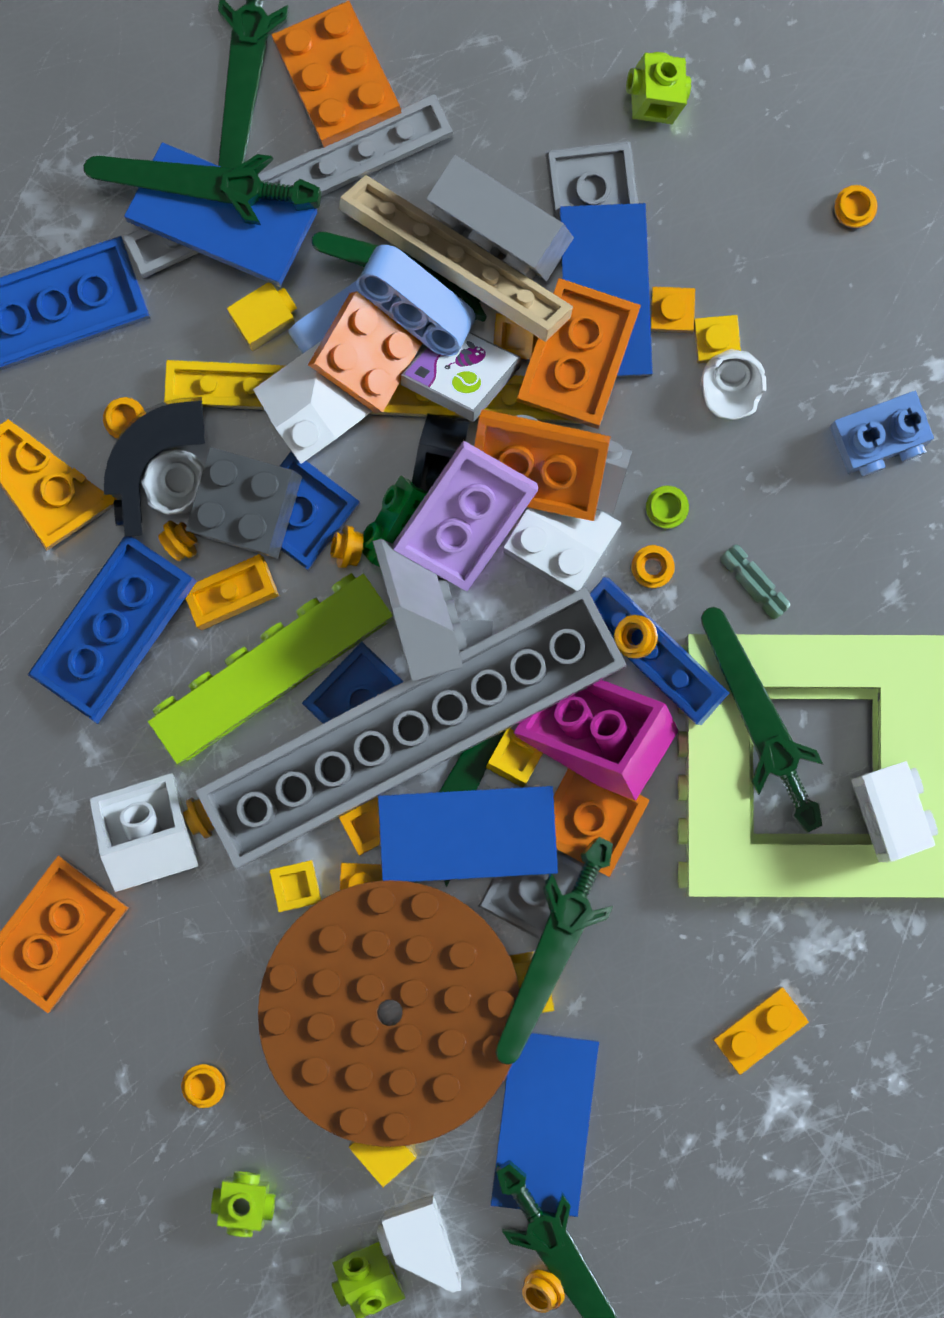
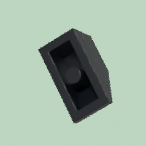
(436, 447)

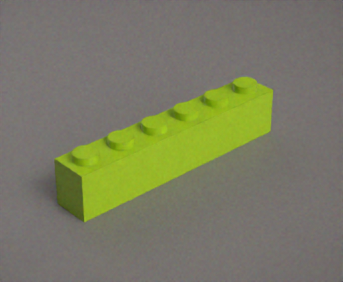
(271, 669)

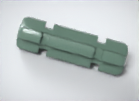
(755, 581)

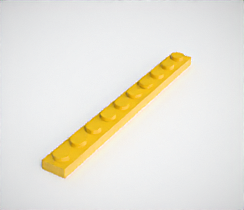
(233, 385)

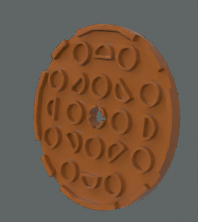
(325, 1027)

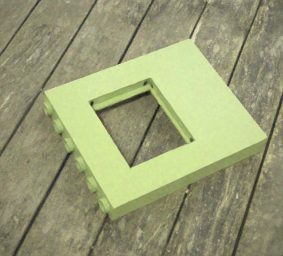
(718, 788)

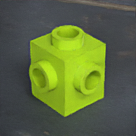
(658, 87)
(249, 1187)
(367, 1281)

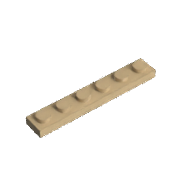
(455, 258)

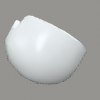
(733, 384)
(172, 481)

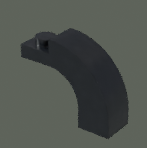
(156, 429)

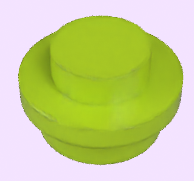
(667, 507)

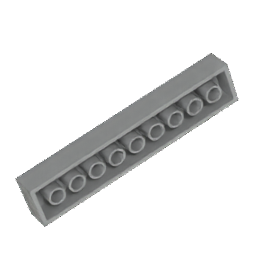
(411, 729)

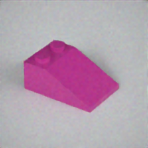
(604, 736)

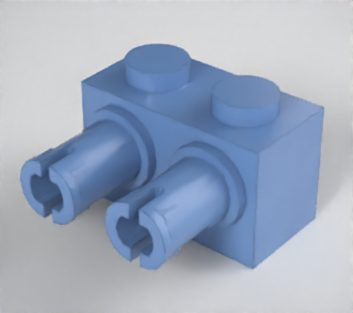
(882, 433)

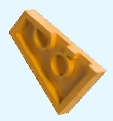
(45, 489)

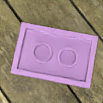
(465, 516)

